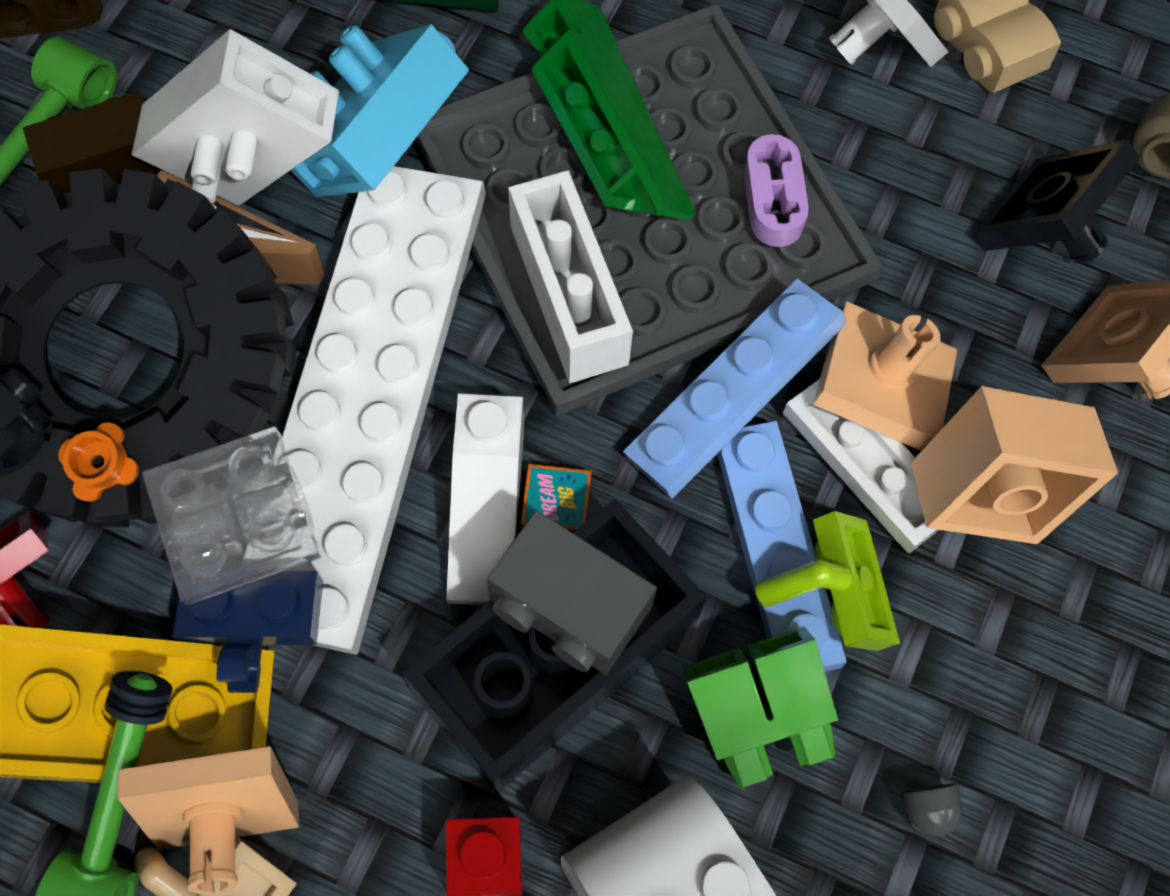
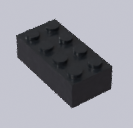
(508, 692)

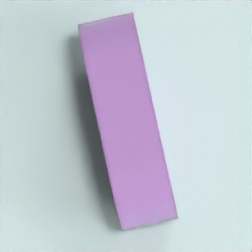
(788, 189)

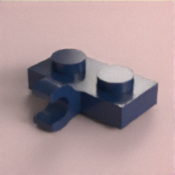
(262, 613)

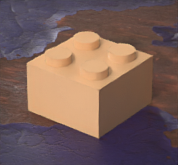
(1012, 466)

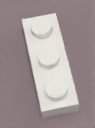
(868, 463)

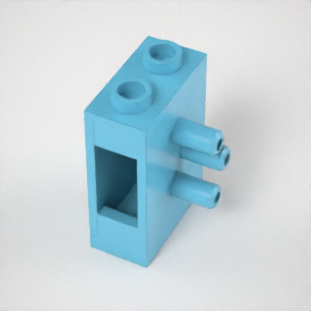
(382, 105)

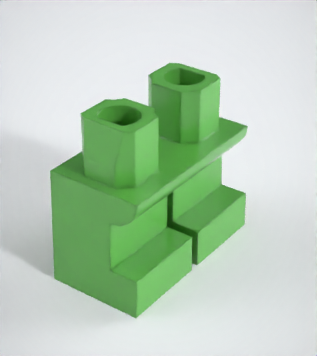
(795, 699)

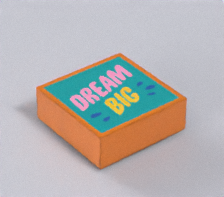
(558, 494)

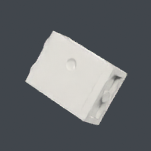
(235, 120)

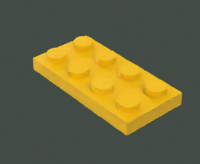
(58, 691)

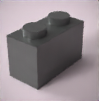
(569, 594)

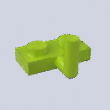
(852, 573)

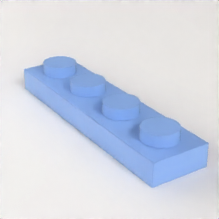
(734, 387)
(776, 533)

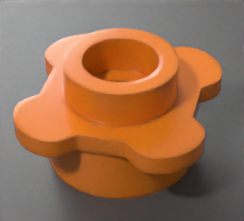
(78, 458)

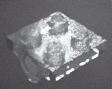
(231, 515)

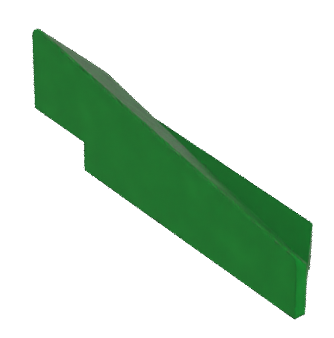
(604, 111)

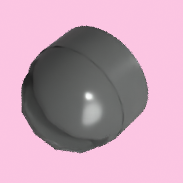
(934, 808)

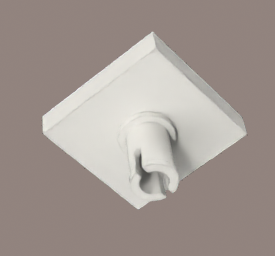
(876, 20)

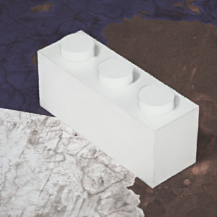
(570, 276)

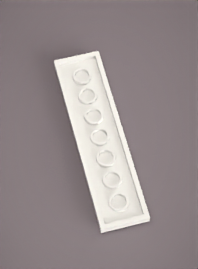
(373, 378)

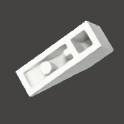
(483, 492)

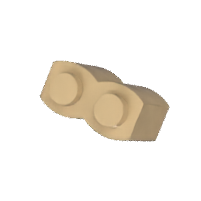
(998, 39)

